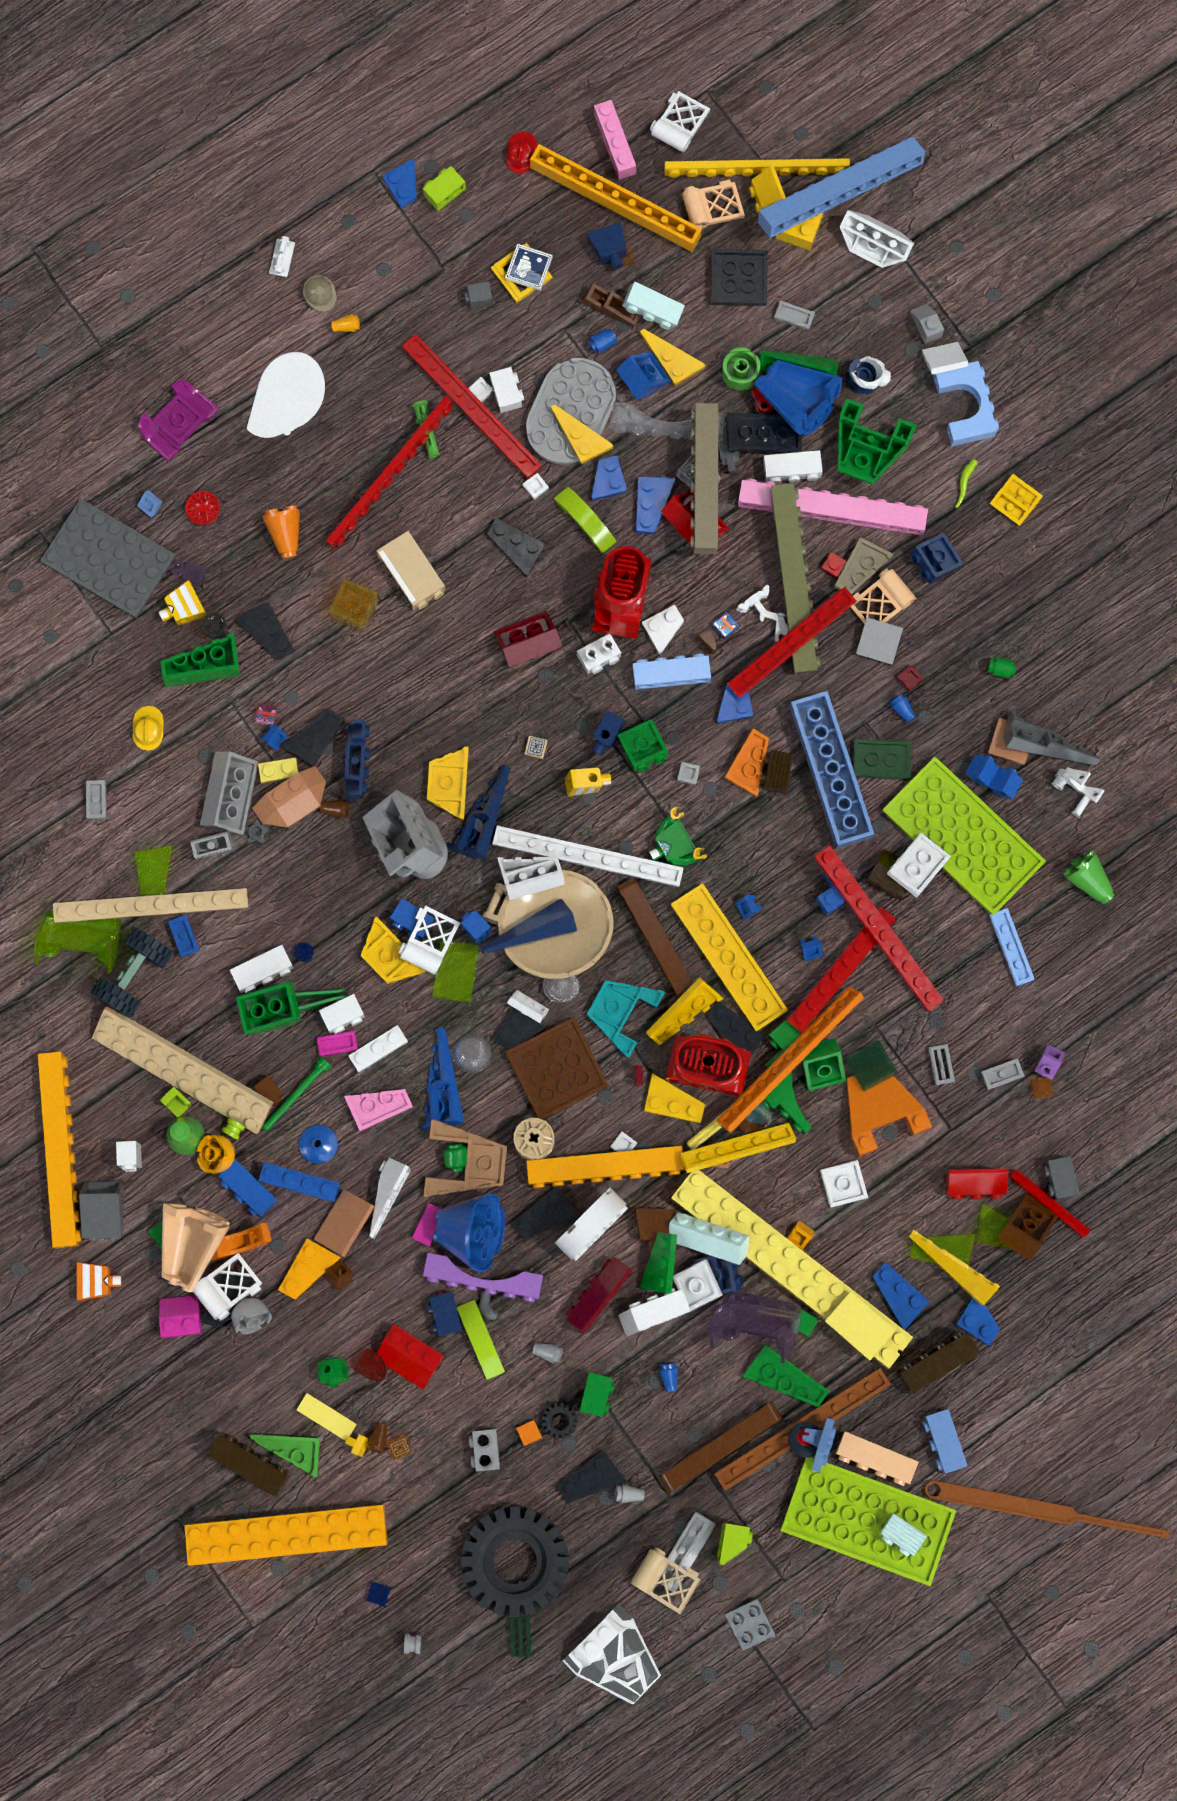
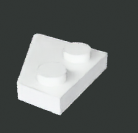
(662, 627)

